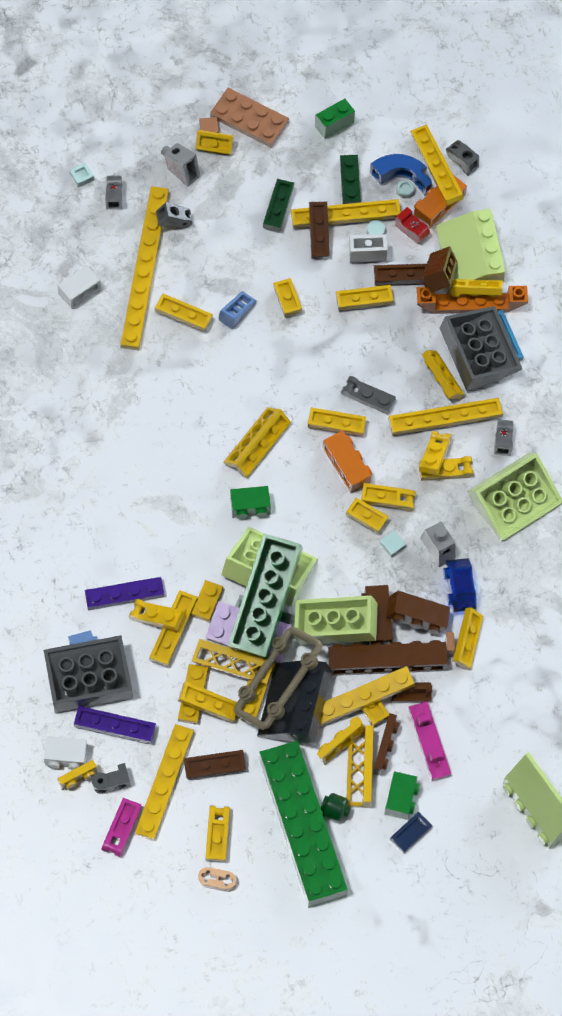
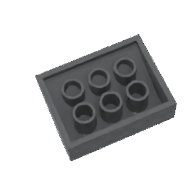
(479, 347)
(88, 673)

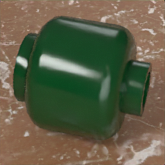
(335, 807)

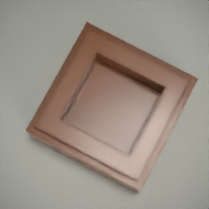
(209, 124)
(450, 643)

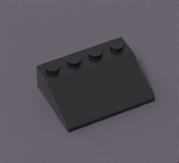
(303, 707)

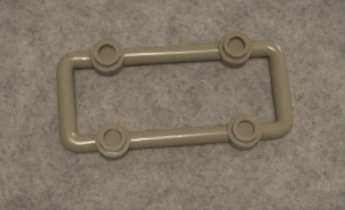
(276, 709)

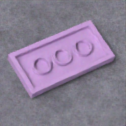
(223, 623)

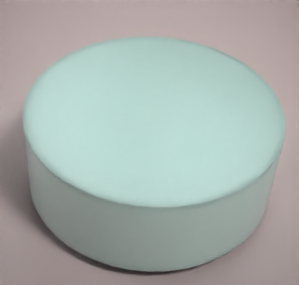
(405, 189)
(375, 227)

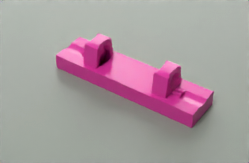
(429, 741)

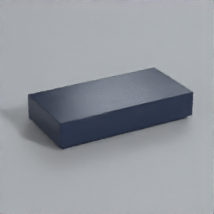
(411, 832)

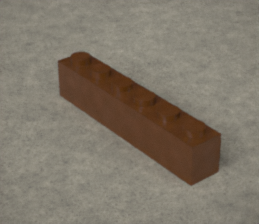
(387, 658)

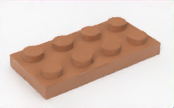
(249, 117)

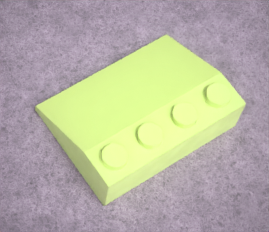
(474, 246)
(515, 496)
(242, 558)
(536, 799)

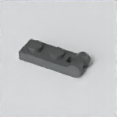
(368, 395)

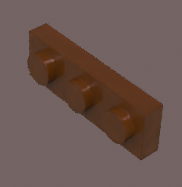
(319, 229)
(399, 274)
(386, 744)
(214, 764)

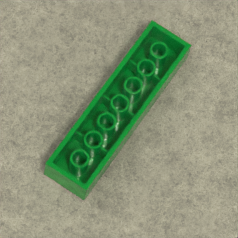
(303, 824)

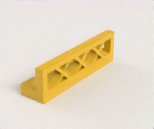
(258, 442)
(233, 656)
(367, 769)

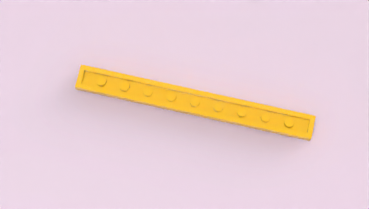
(143, 271)

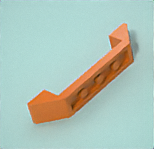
(445, 303)

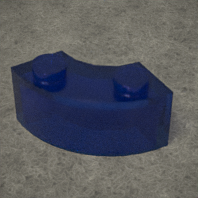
(460, 584)

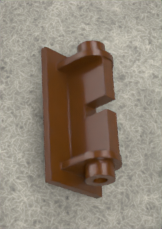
(419, 693)

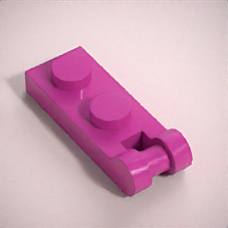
(121, 826)

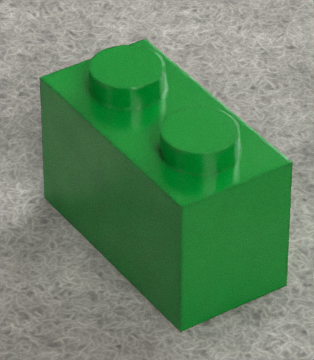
(334, 118)
(250, 502)
(401, 794)

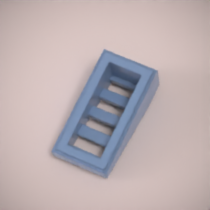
(231, 319)

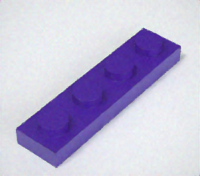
(124, 593)
(114, 724)

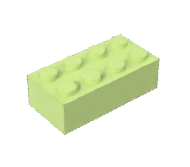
(337, 619)

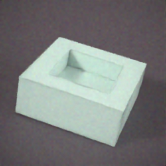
(81, 174)
(392, 543)

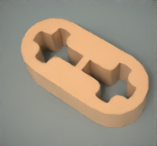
(218, 874)

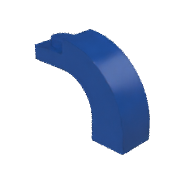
(401, 166)

